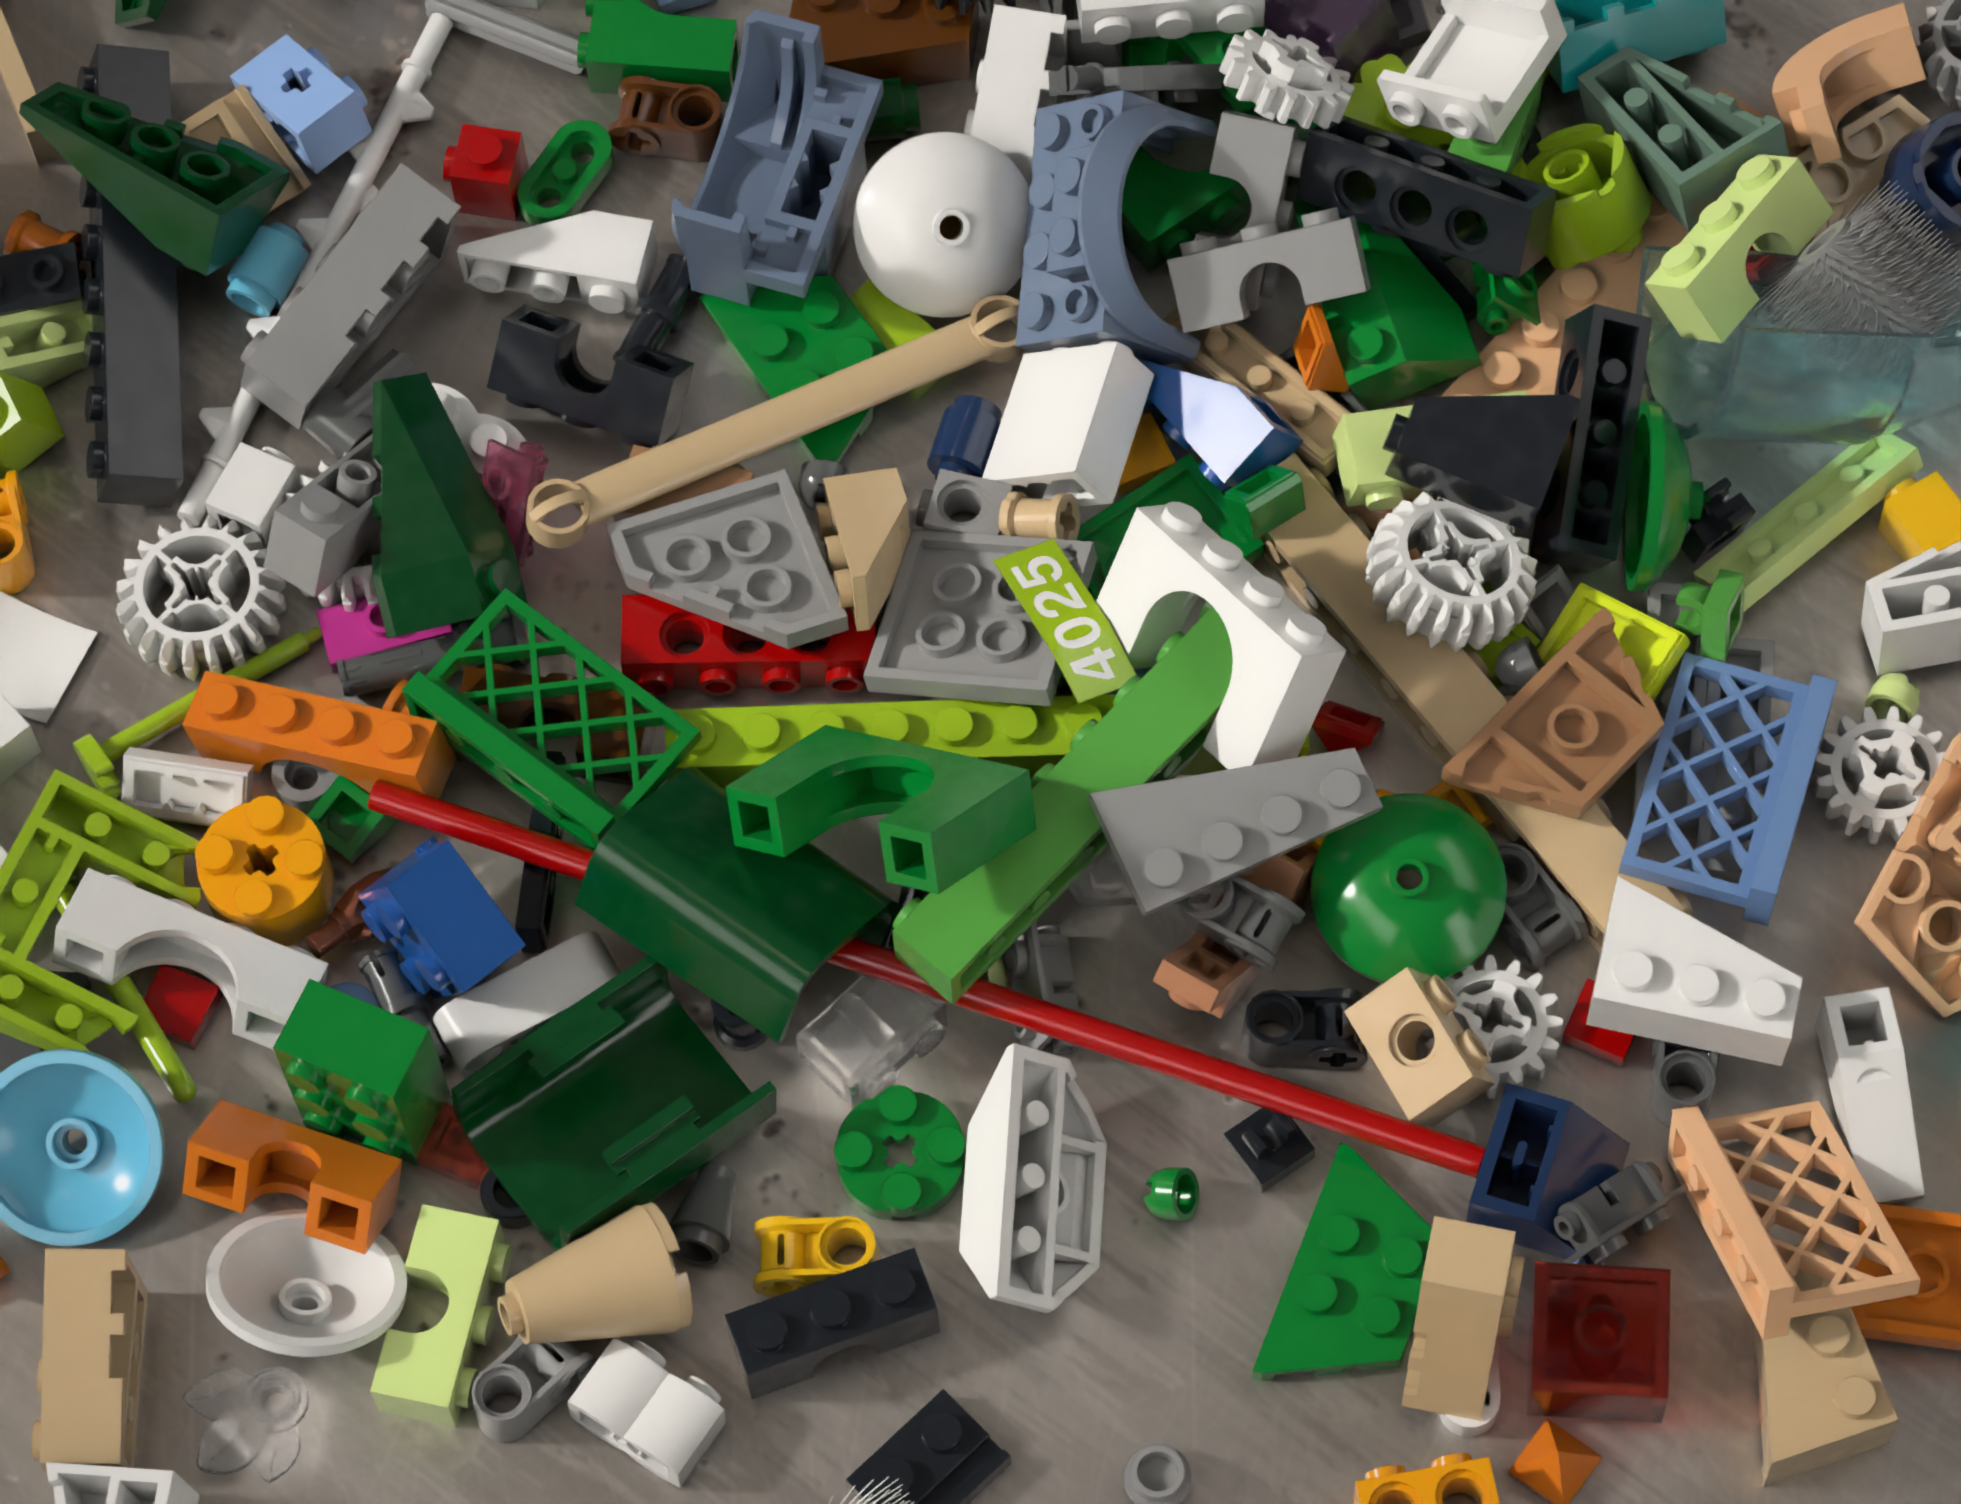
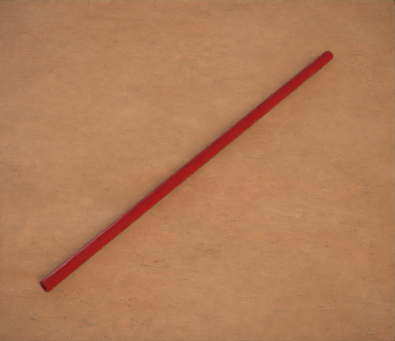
(994, 1001)

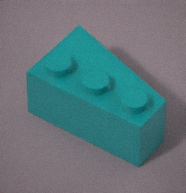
(1650, 26)

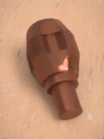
(345, 921)

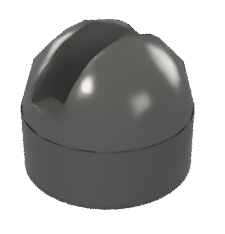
(811, 479)
(1518, 664)

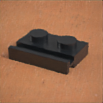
(936, 1456)

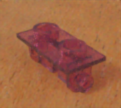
(509, 480)

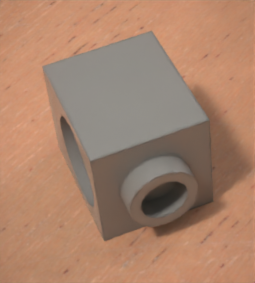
(959, 493)

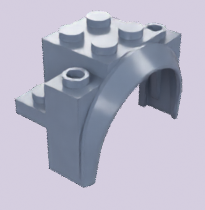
(781, 167)

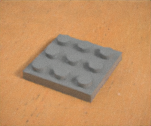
(959, 625)

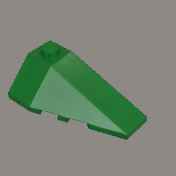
(1399, 331)

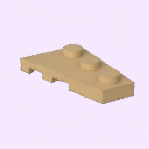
(1864, 153)

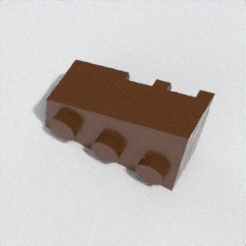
(895, 37)

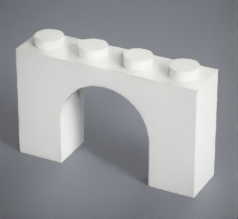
(1278, 650)

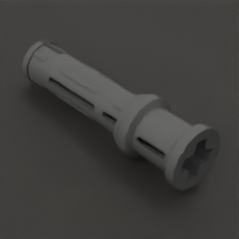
(391, 666)

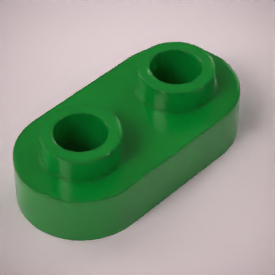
(563, 179)

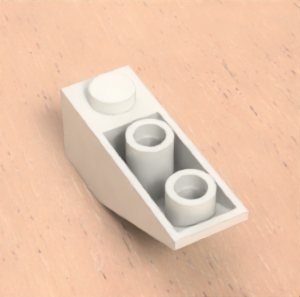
(577, 259)
(1871, 1091)

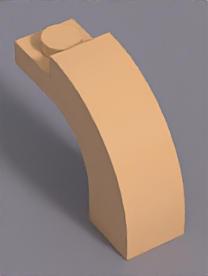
(1842, 72)

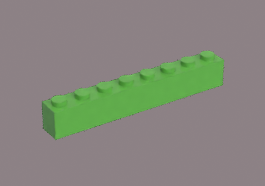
(1142, 740)

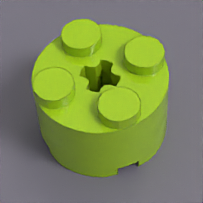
(1598, 194)

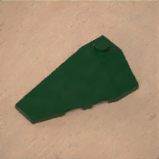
(175, 189)
(439, 530)

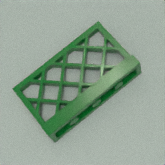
(518, 764)

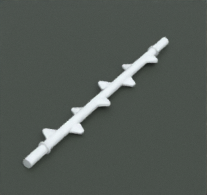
(406, 104)

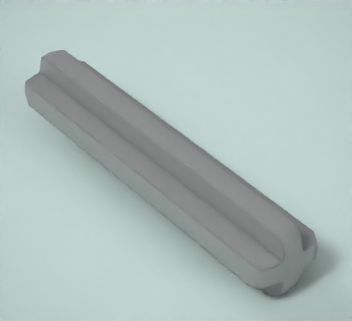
(511, 31)

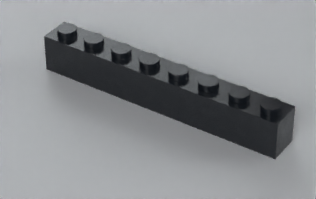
(132, 312)

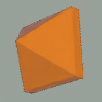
(1555, 1464)

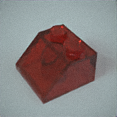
(1599, 1342)

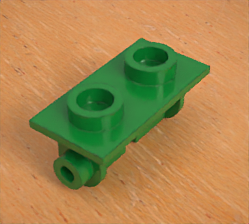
(1505, 298)

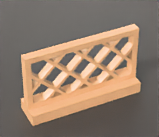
(1732, 1217)

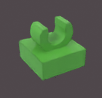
(1716, 614)

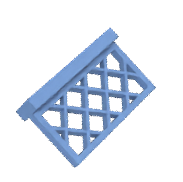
(1776, 812)

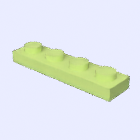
(1813, 515)

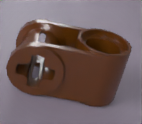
(664, 117)

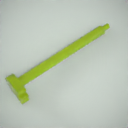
(98, 758)

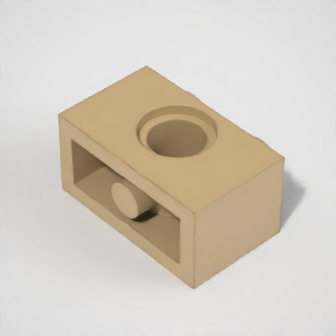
(1389, 1027)

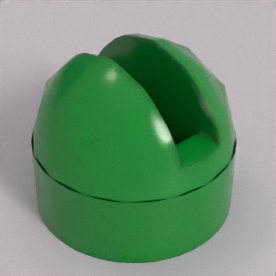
(1173, 1193)

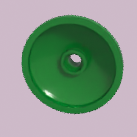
(1657, 498)
(1428, 928)

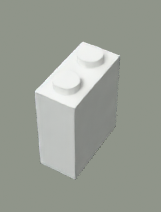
(1070, 422)

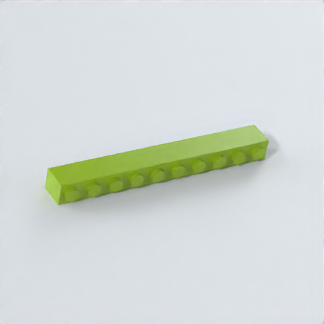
(999, 732)

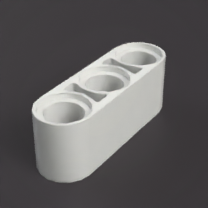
(519, 1001)

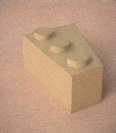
(1462, 1308)
(90, 1358)
(1818, 1391)

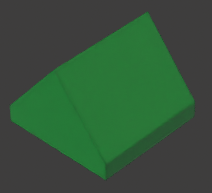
(1266, 499)

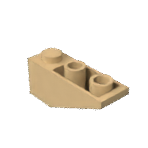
(864, 538)

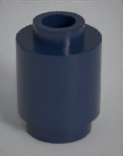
(965, 436)

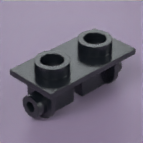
(40, 278)

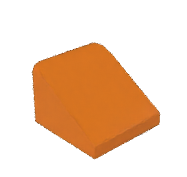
(1317, 353)

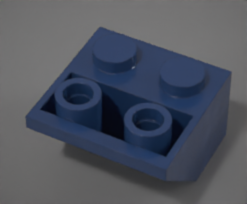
(1538, 1160)

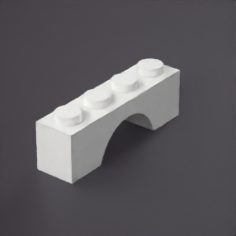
(122, 928)

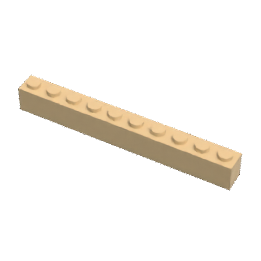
(1439, 695)

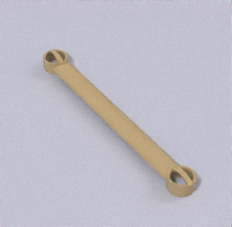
(772, 423)

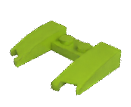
(67, 830)

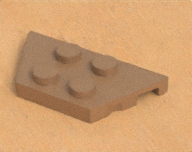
(1564, 729)

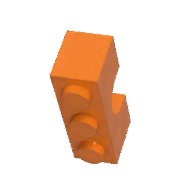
(253, 1154)

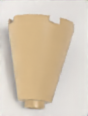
(602, 1285)

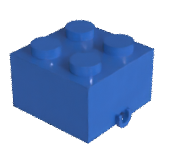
(439, 921)

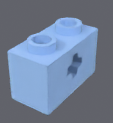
(306, 102)

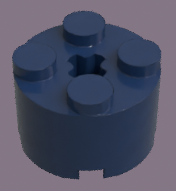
(1930, 171)

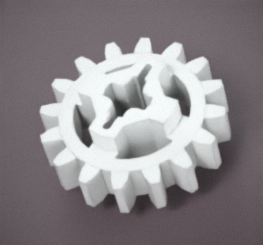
(1286, 79)
(1863, 755)
(1515, 1035)

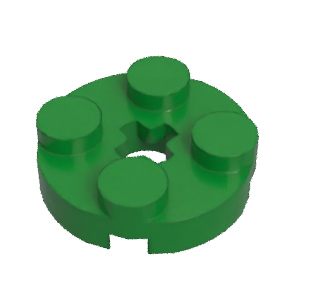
(900, 1191)

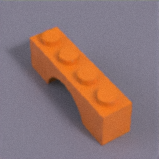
(269, 723)

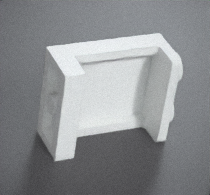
(1476, 67)

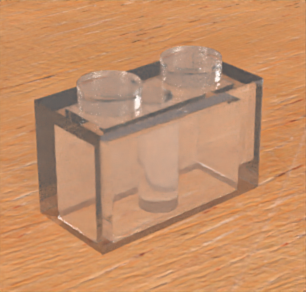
(869, 1036)

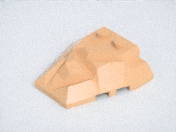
(1917, 896)

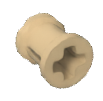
(1040, 517)

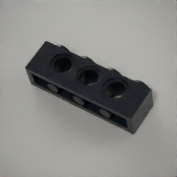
(1513, 207)
(1586, 497)

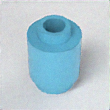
(266, 269)

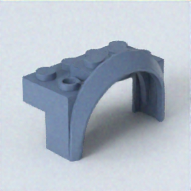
(1074, 250)

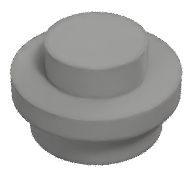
(1157, 1475)

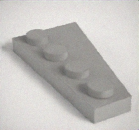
(1218, 824)

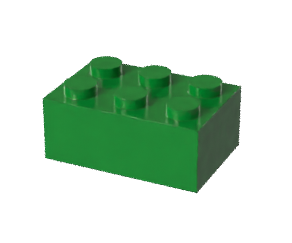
(361, 1071)

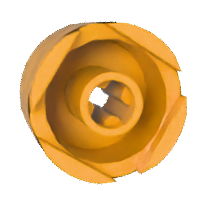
(261, 840)

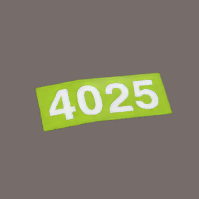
(1067, 619)

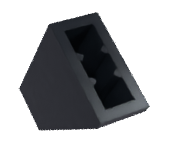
(1483, 450)

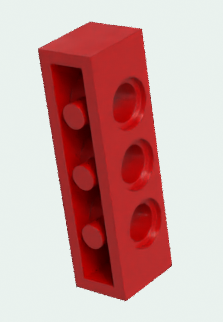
(655, 628)

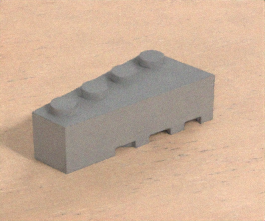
(350, 296)

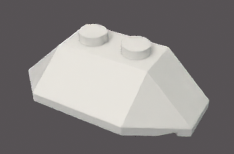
(1033, 1183)

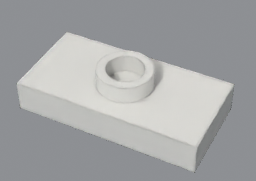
(183, 785)

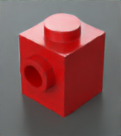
(486, 171)

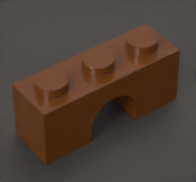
(564, 709)

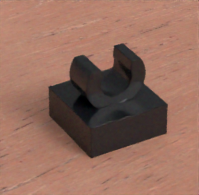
(1268, 1147)

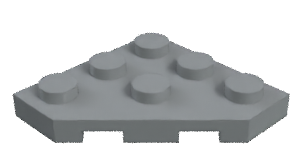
(735, 559)

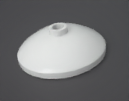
(901, 216)
(300, 1291)

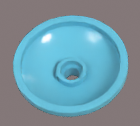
(67, 1192)

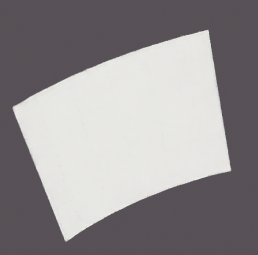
(37, 657)

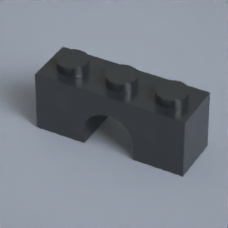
(541, 368)
(869, 1305)

